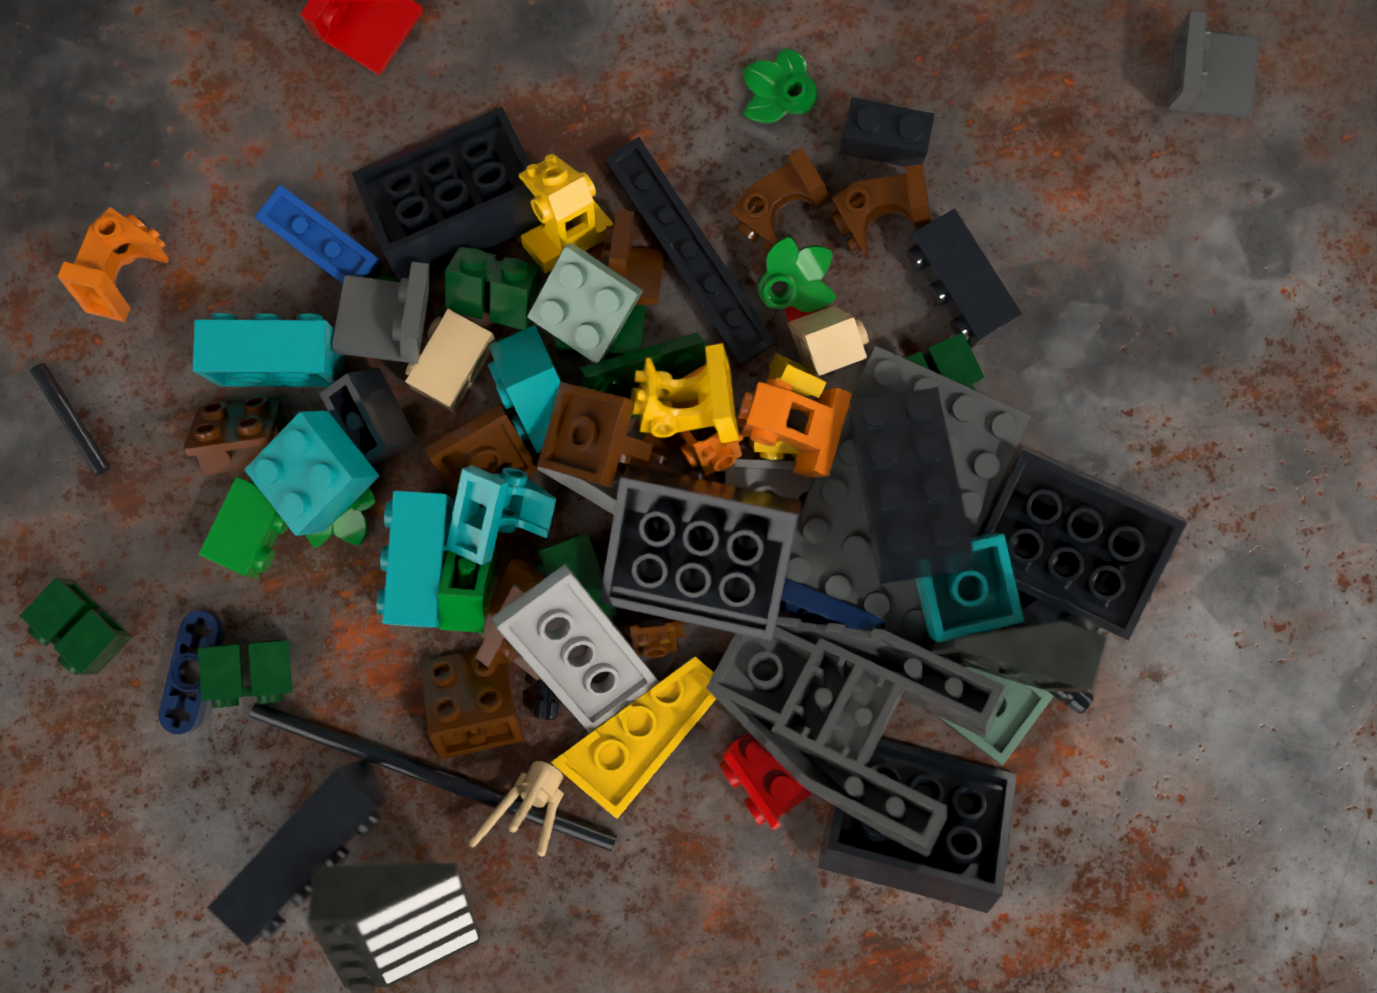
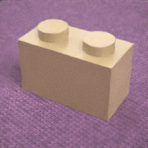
(829, 339)
(450, 360)

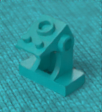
(508, 503)

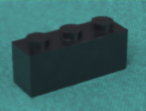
(962, 278)

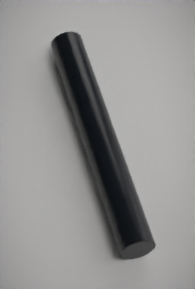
(70, 419)

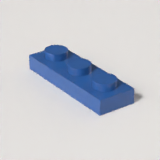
(315, 236)

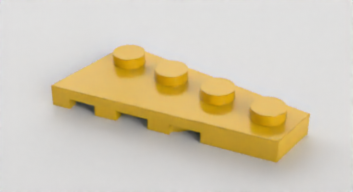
(634, 743)

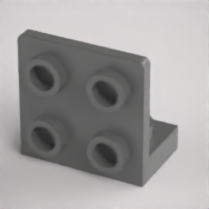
(1212, 70)
(383, 316)

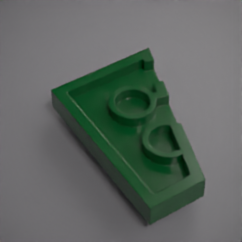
(617, 374)

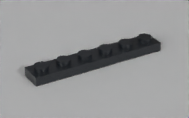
(689, 252)

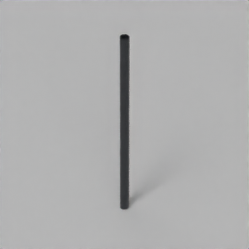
(425, 773)

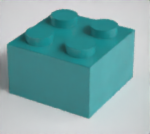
(311, 472)
(974, 598)

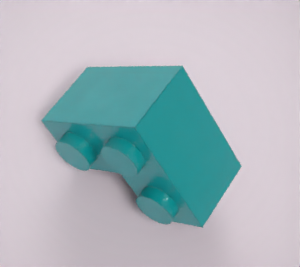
(526, 381)

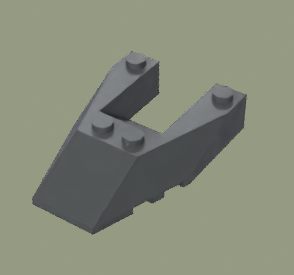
(824, 701)

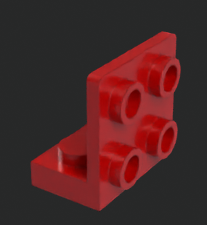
(363, 29)
(766, 781)

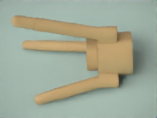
(537, 788)

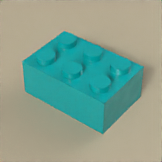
(266, 351)
(414, 558)

